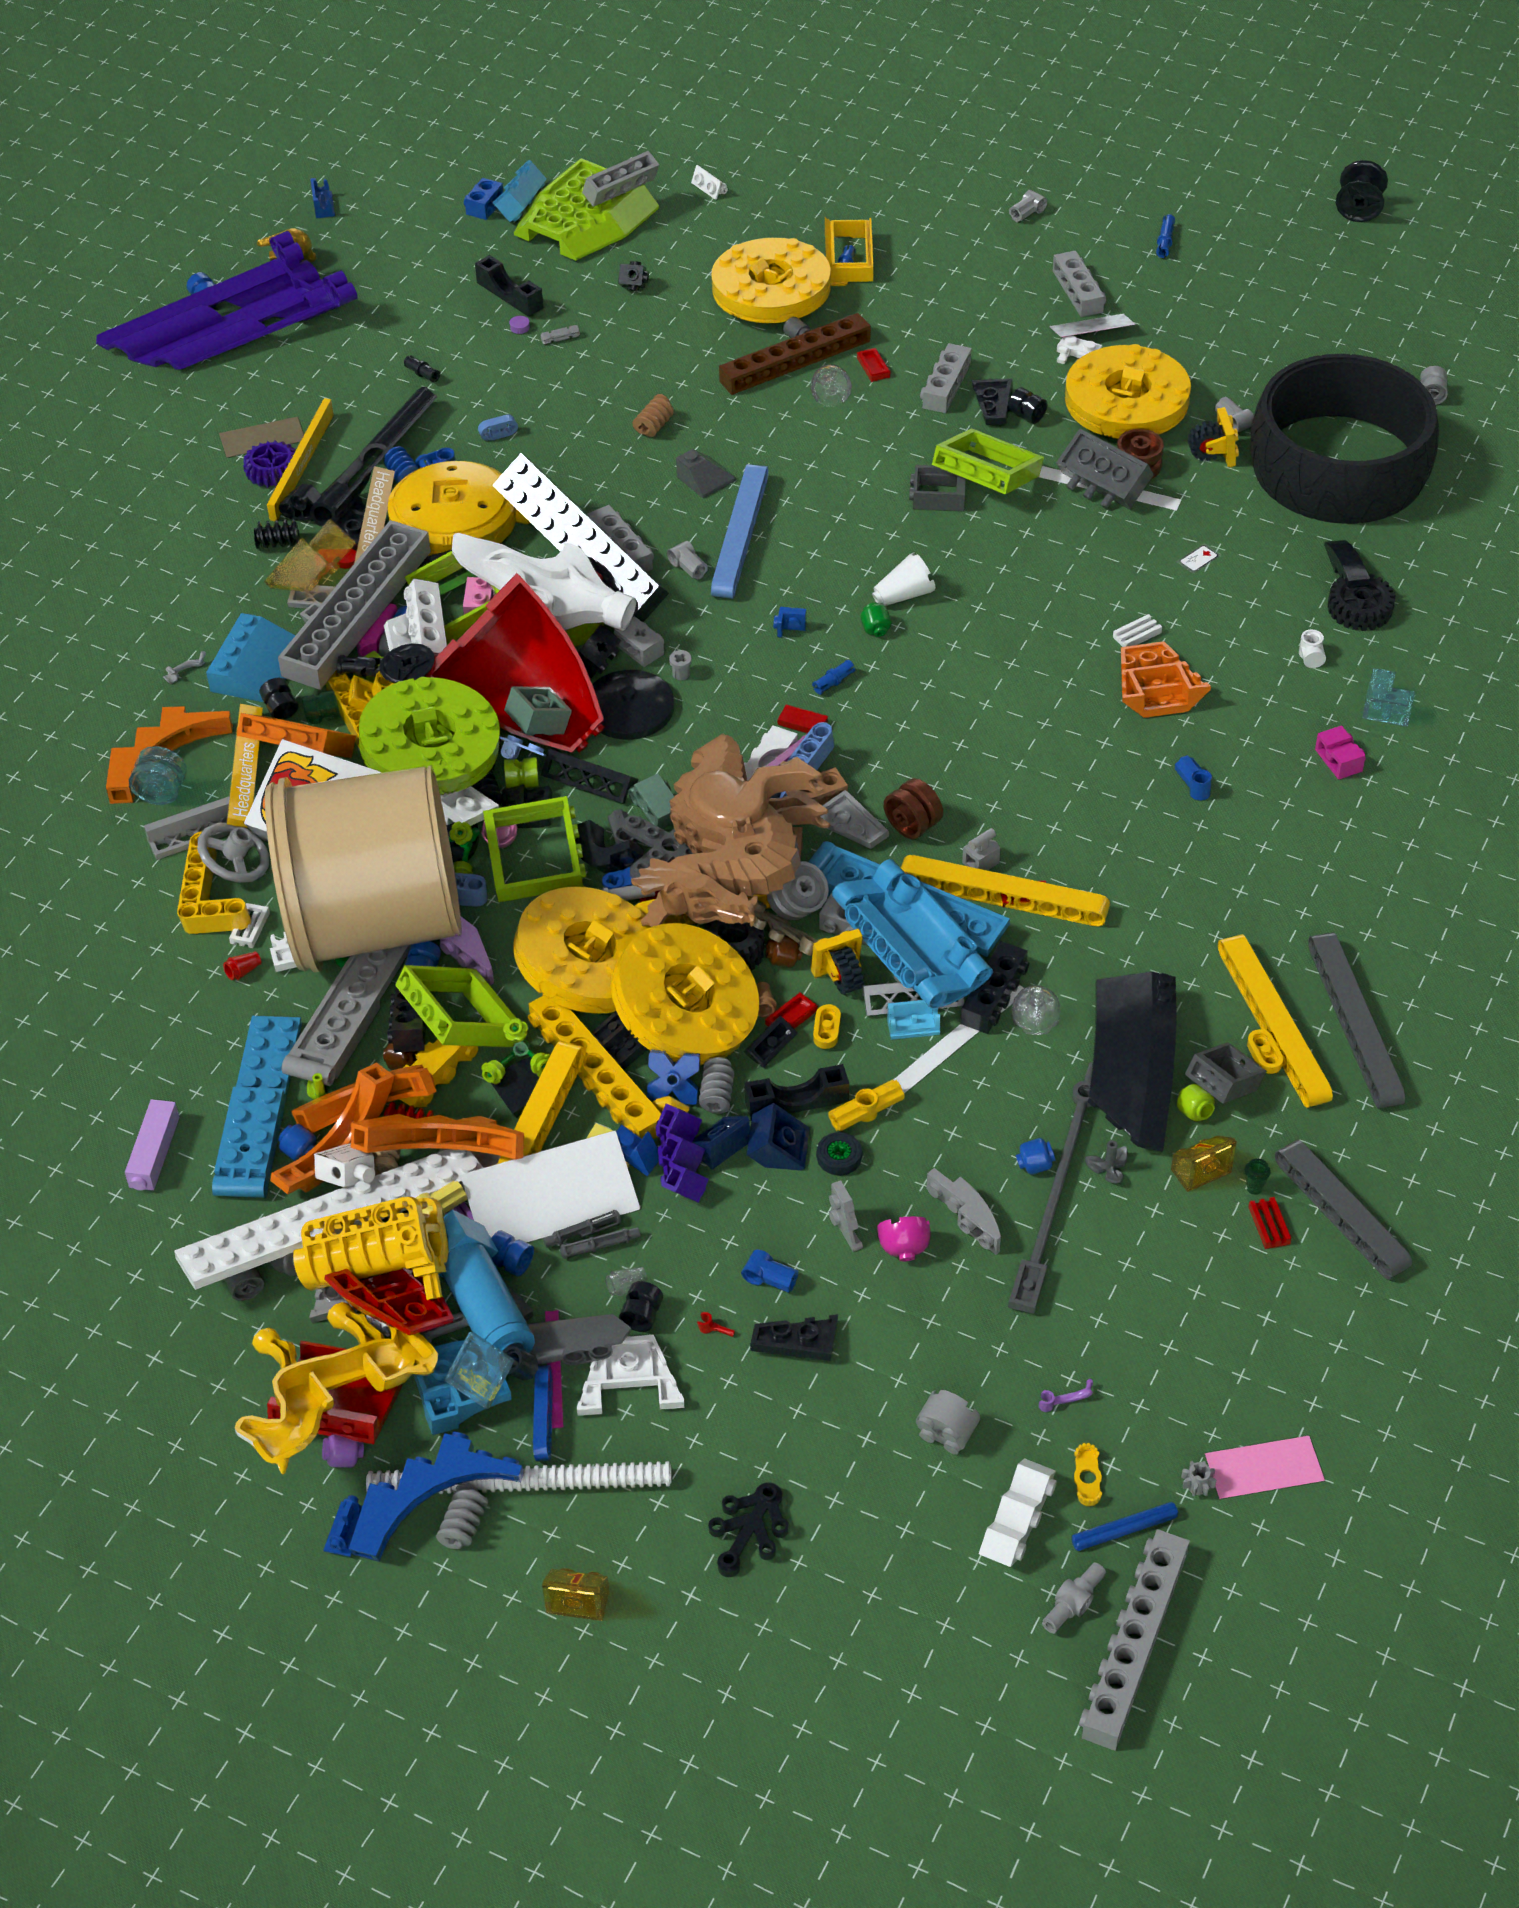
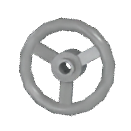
(234, 849)

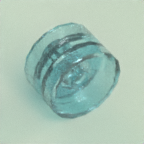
(157, 775)

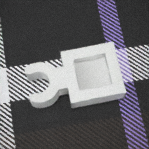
(281, 954)

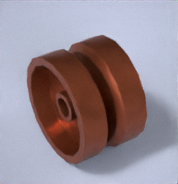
(1144, 446)
(913, 808)

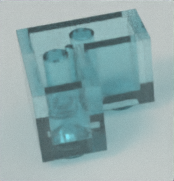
(1385, 702)

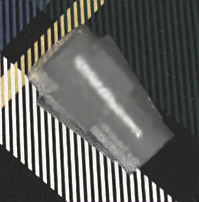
(620, 1280)

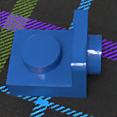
(790, 619)

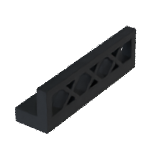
(594, 769)

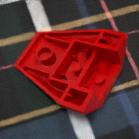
(393, 1300)

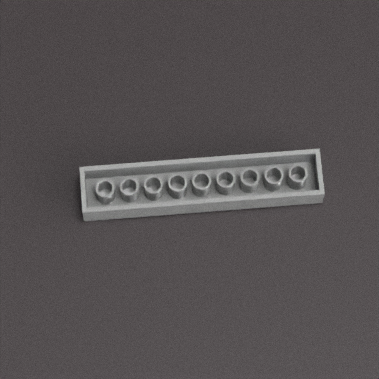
(354, 604)

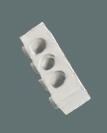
(425, 615)

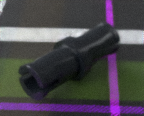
(422, 368)

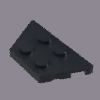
(351, 519)

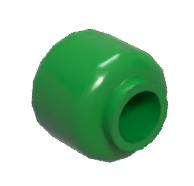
(875, 619)

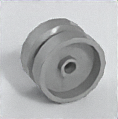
(801, 894)

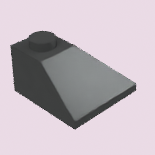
(702, 473)

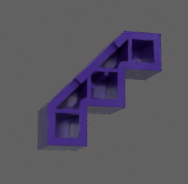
(678, 1153)

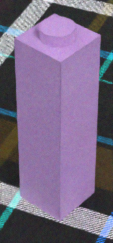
(152, 1145)

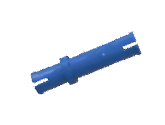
(1165, 241)

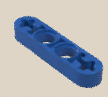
(543, 1413)

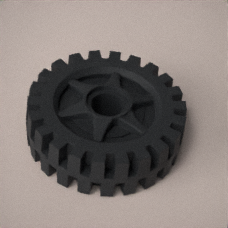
(1361, 605)

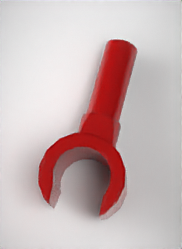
(710, 1326)

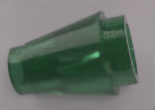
(1256, 1175)

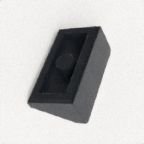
(770, 1041)

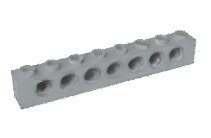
(1108, 1728)

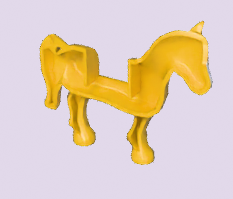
(304, 1385)

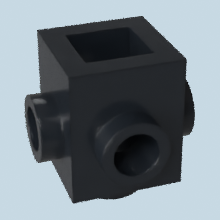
(626, 275)

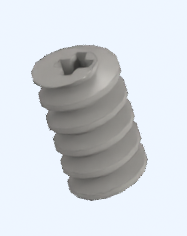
(716, 1085)
(461, 1517)

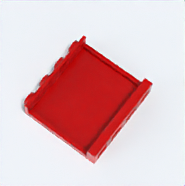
(357, 1407)

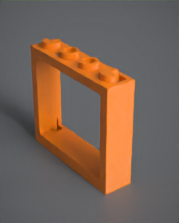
(274, 730)

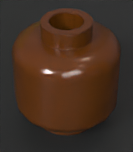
(783, 953)
(398, 1060)

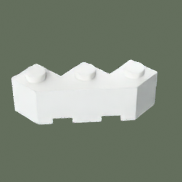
(1018, 1513)

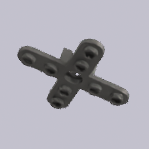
(656, 839)

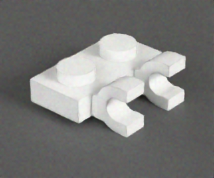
(1074, 347)

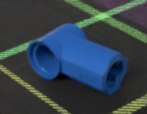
(1196, 778)
(763, 1269)

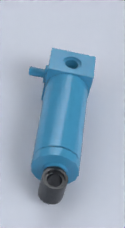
(484, 1295)

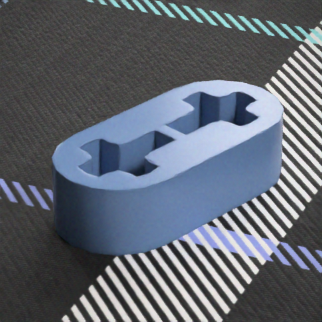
(497, 427)

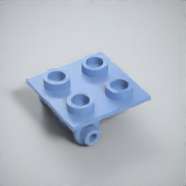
(513, 745)

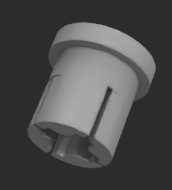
(680, 663)

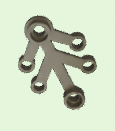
(780, 927)

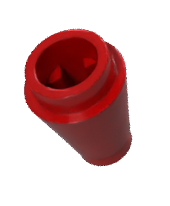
(240, 965)

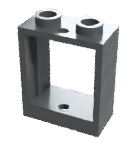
(936, 500)
(1224, 1074)

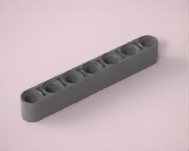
(1343, 1209)

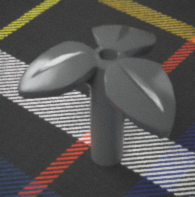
(1114, 1159)

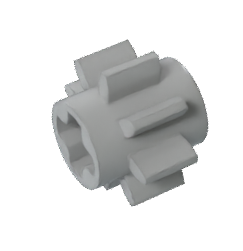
(1198, 1478)

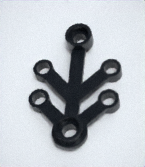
(750, 1524)

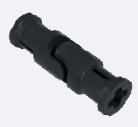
(360, 666)

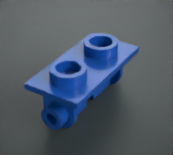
(343, 1527)

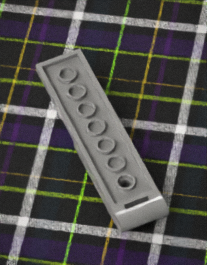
(343, 1015)

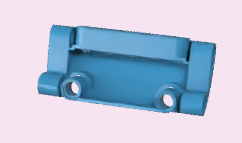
(913, 935)

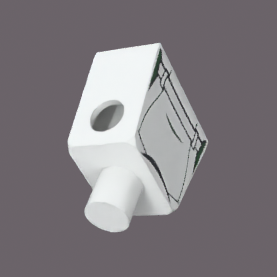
(344, 1166)

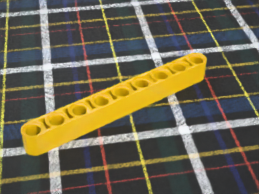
(987, 885)
(1274, 1017)

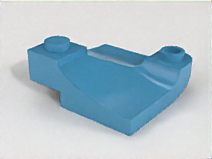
(444, 1404)

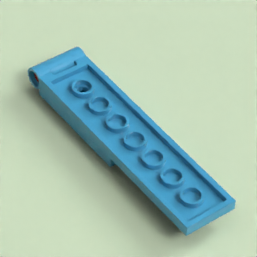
(977, 922)
(256, 1109)

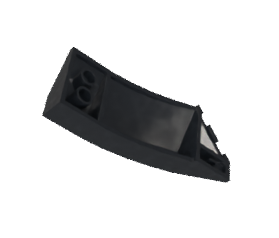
(1135, 1054)

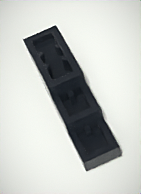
(1347, 563)

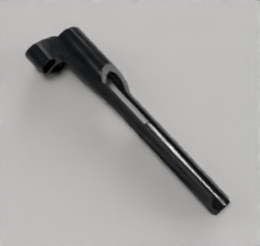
(308, 504)

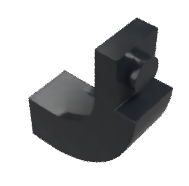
(601, 857)

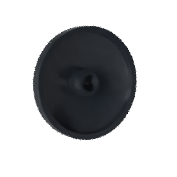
(633, 703)

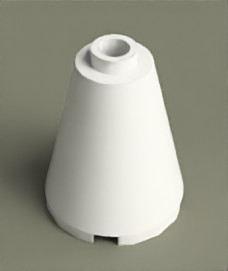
(904, 582)

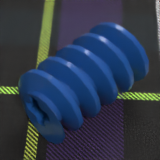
(399, 461)

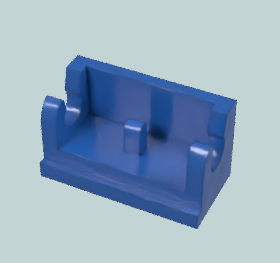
(322, 199)

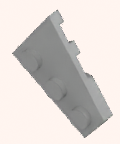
(853, 821)

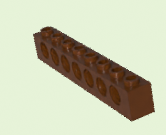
(794, 353)

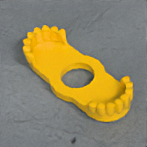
(1087, 1460)

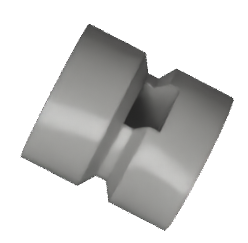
(1435, 380)

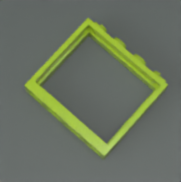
(1025, 463)
(438, 570)
(527, 813)
(418, 981)

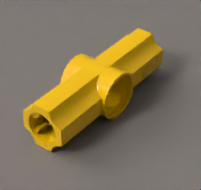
(866, 1105)

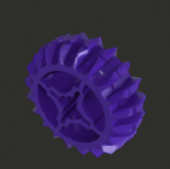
(267, 462)

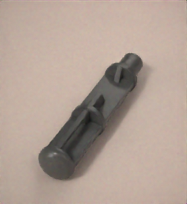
(583, 1229)
(599, 1242)

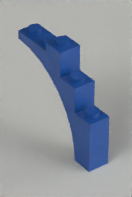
(420, 1480)

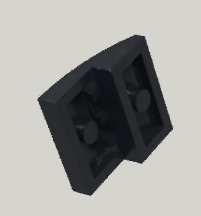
(520, 795)
(618, 1041)
(517, 1086)

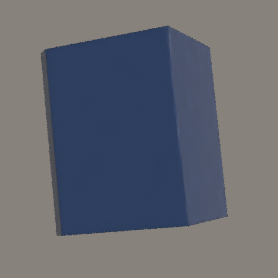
(723, 1139)

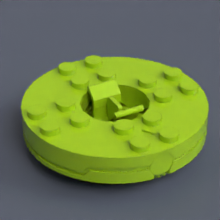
(431, 725)

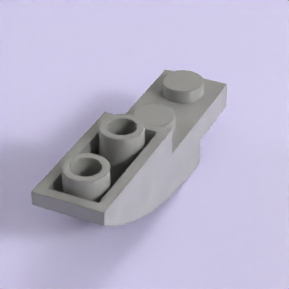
(973, 1212)

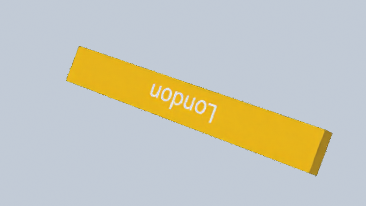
(301, 458)

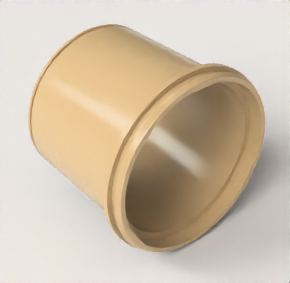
(361, 864)

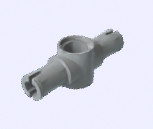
(1074, 1597)

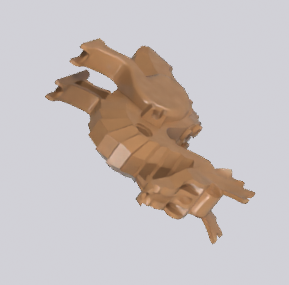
(736, 836)

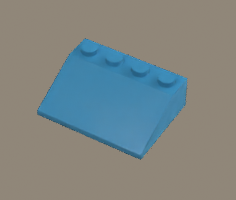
(248, 657)

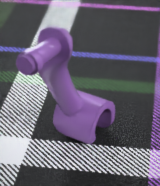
(1065, 1398)

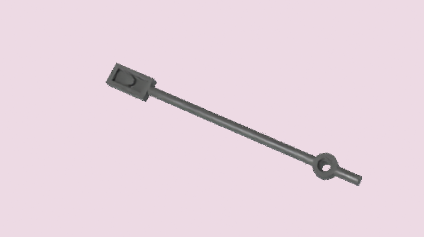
(1032, 1273)

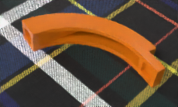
(365, 1103)
(327, 1109)

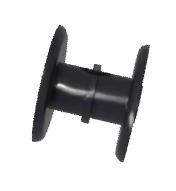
(1361, 191)
(407, 662)

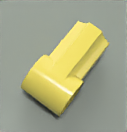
(448, 1196)

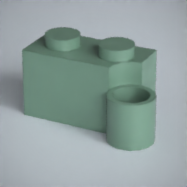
(654, 799)

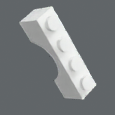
(771, 745)

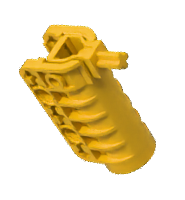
(376, 1247)

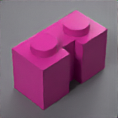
(1340, 752)

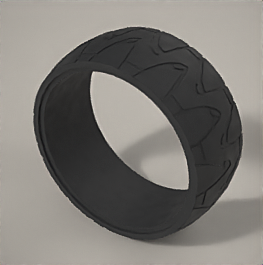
(1355, 389)

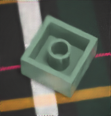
(537, 710)

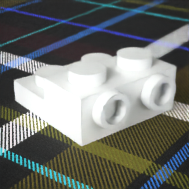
(466, 806)

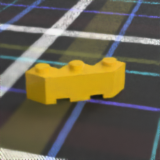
(441, 1063)

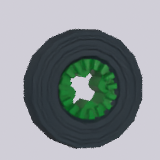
(844, 1144)

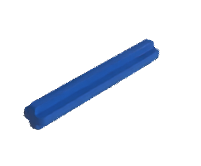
(1124, 1526)

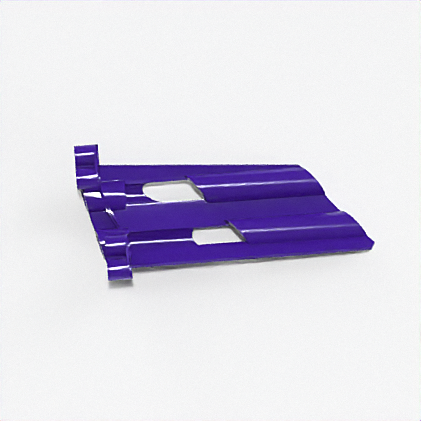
(194, 332)

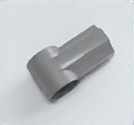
(1030, 203)
(1241, 418)
(685, 557)

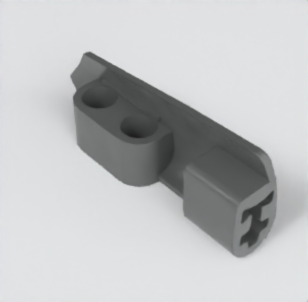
(577, 1339)

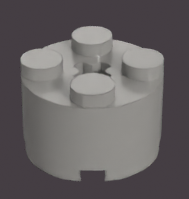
(947, 1421)

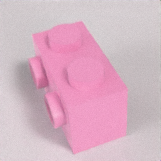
(476, 593)

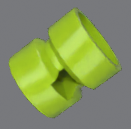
(521, 773)

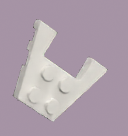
(632, 1364)

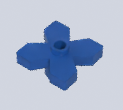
(679, 1083)

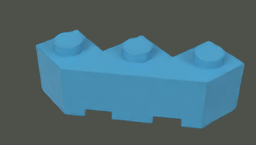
(520, 191)

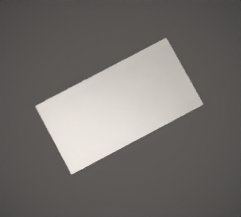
(552, 1188)

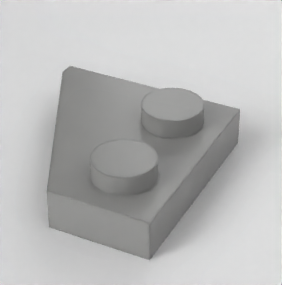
(843, 1214)

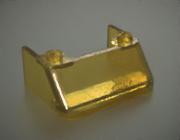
(312, 560)

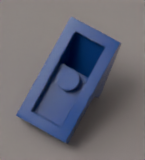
(637, 1151)

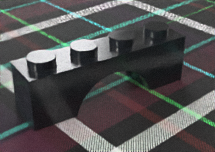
(493, 277)
(824, 1089)

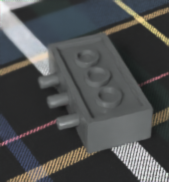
(1104, 470)

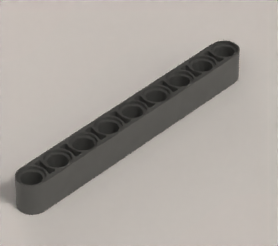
(1356, 1020)

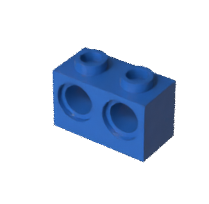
(480, 199)

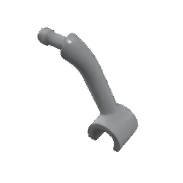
(173, 674)

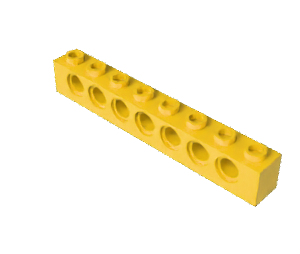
(599, 1070)

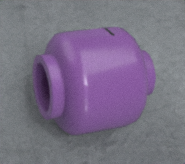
(341, 1451)

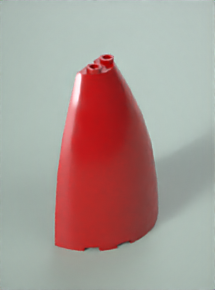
(523, 646)

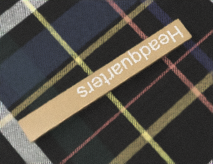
(375, 508)

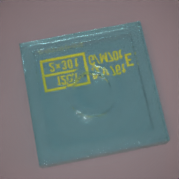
(479, 1370)

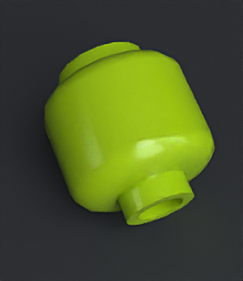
(1195, 1102)

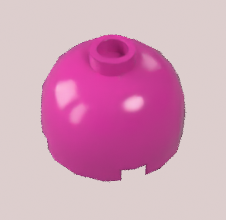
(905, 1237)

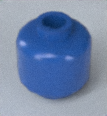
(296, 1141)
(1035, 1156)

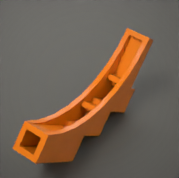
(174, 731)
(436, 1132)

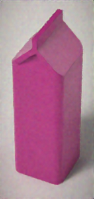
(372, 637)

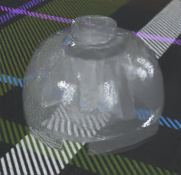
(830, 385)
(1036, 1010)

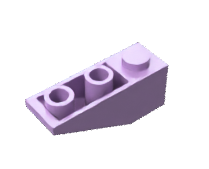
(469, 950)

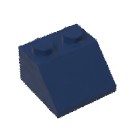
(778, 1139)

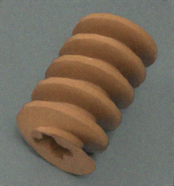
(653, 416)

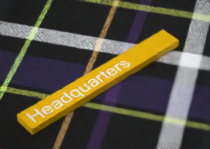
(243, 773)

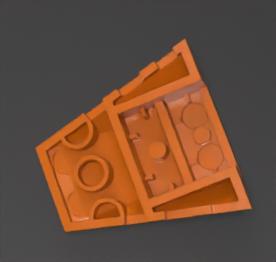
(1158, 681)

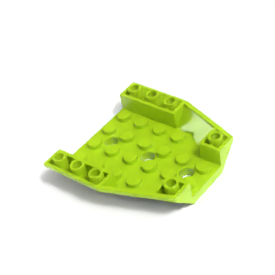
(569, 217)

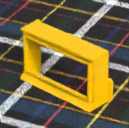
(849, 272)

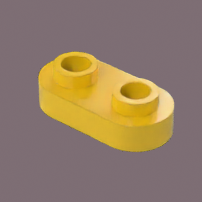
(827, 1031)
(1267, 1052)

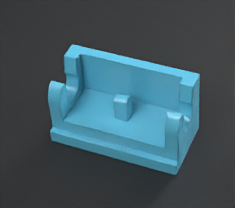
(912, 1020)

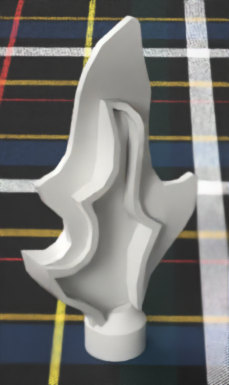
(562, 582)

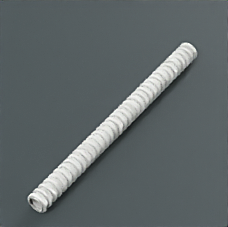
(559, 1477)

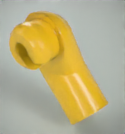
(661, 1102)

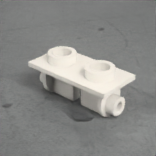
(708, 183)

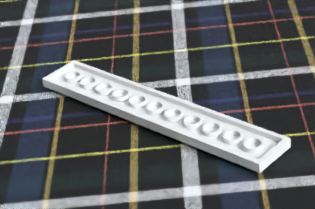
(281, 1232)

